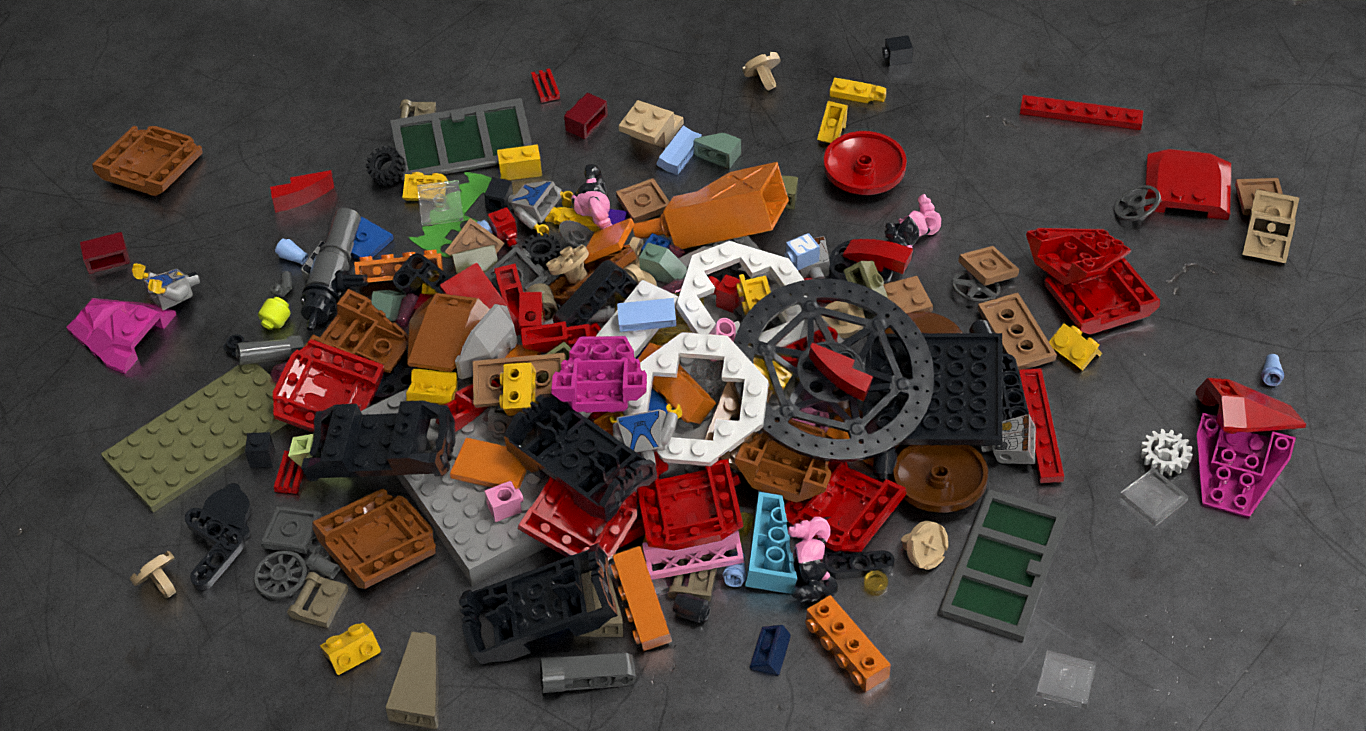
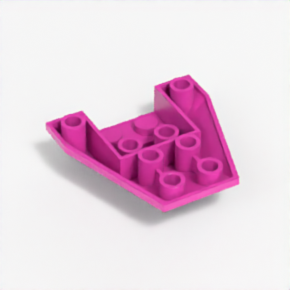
(1238, 466)

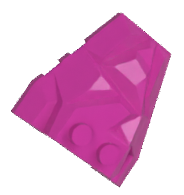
(115, 328)
(600, 375)

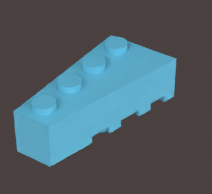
(770, 551)

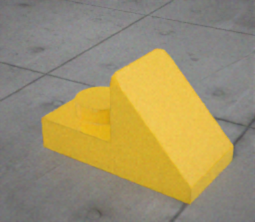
(833, 122)

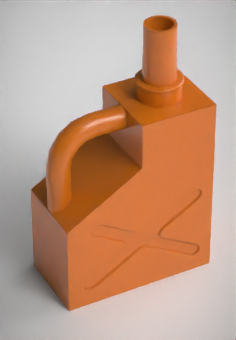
(726, 209)

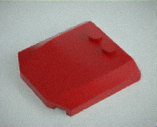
(1189, 182)
(1105, 299)
(322, 378)
(853, 502)
(690, 508)
(571, 530)

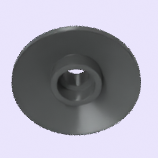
(575, 233)

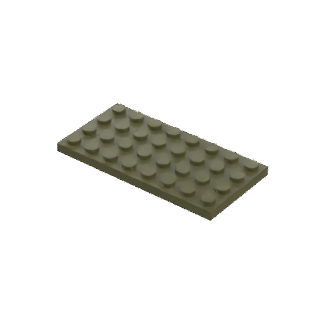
(195, 436)

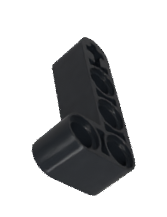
(418, 276)
(606, 280)
(1013, 395)

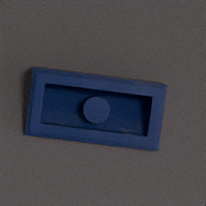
(770, 649)

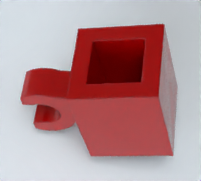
(503, 226)
(726, 293)

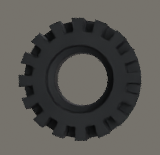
(379, 159)
(542, 243)

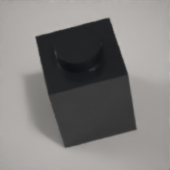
(898, 50)
(497, 194)
(260, 450)

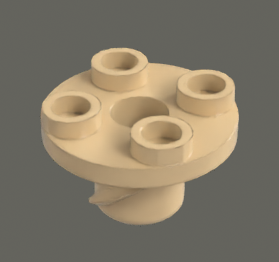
(570, 263)

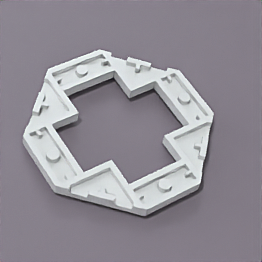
(754, 263)
(736, 368)

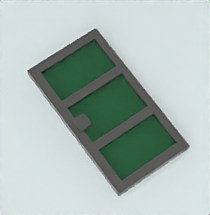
(460, 137)
(1003, 565)

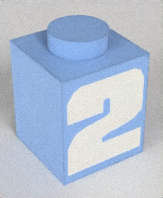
(802, 251)

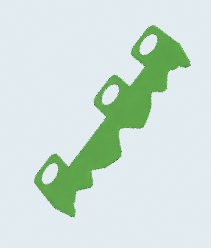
(436, 234)

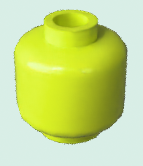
(274, 313)

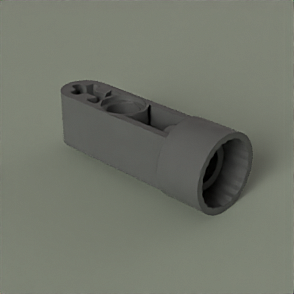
(586, 672)

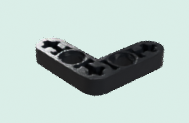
(220, 548)
(840, 559)

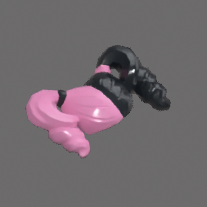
(592, 197)
(914, 225)
(809, 560)

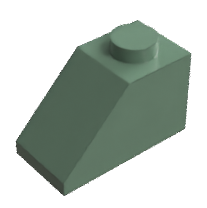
(718, 149)
(661, 263)
(388, 302)

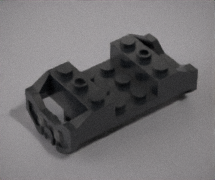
(379, 444)
(578, 456)
(539, 605)

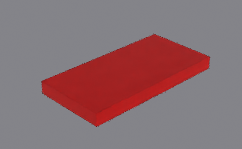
(475, 284)

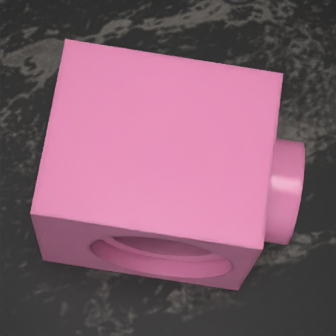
(503, 501)

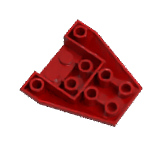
(1074, 253)
(1246, 409)

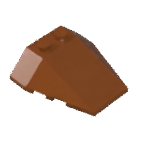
(365, 332)
(782, 471)

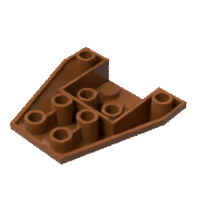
(441, 329)

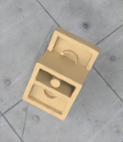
(651, 124)
(1271, 226)

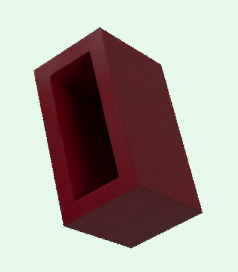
(585, 115)
(105, 252)

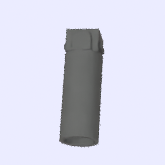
(267, 350)

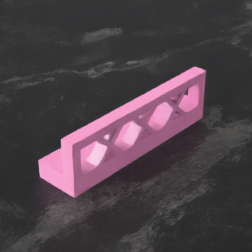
(693, 554)

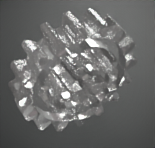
(708, 374)

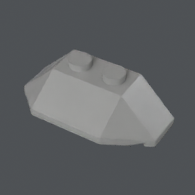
(488, 340)

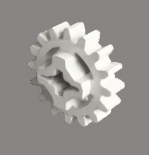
(1166, 452)

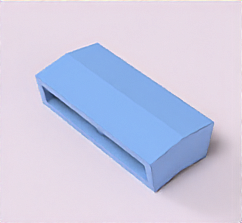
(678, 151)
(646, 314)

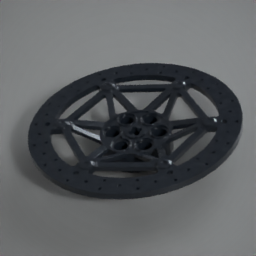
(900, 323)

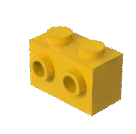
(519, 162)
(518, 387)

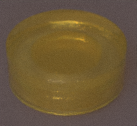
(747, 520)
(876, 583)

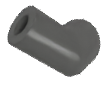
(284, 287)

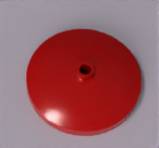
(865, 162)

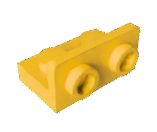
(411, 181)

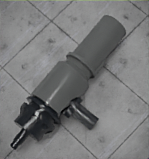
(330, 270)

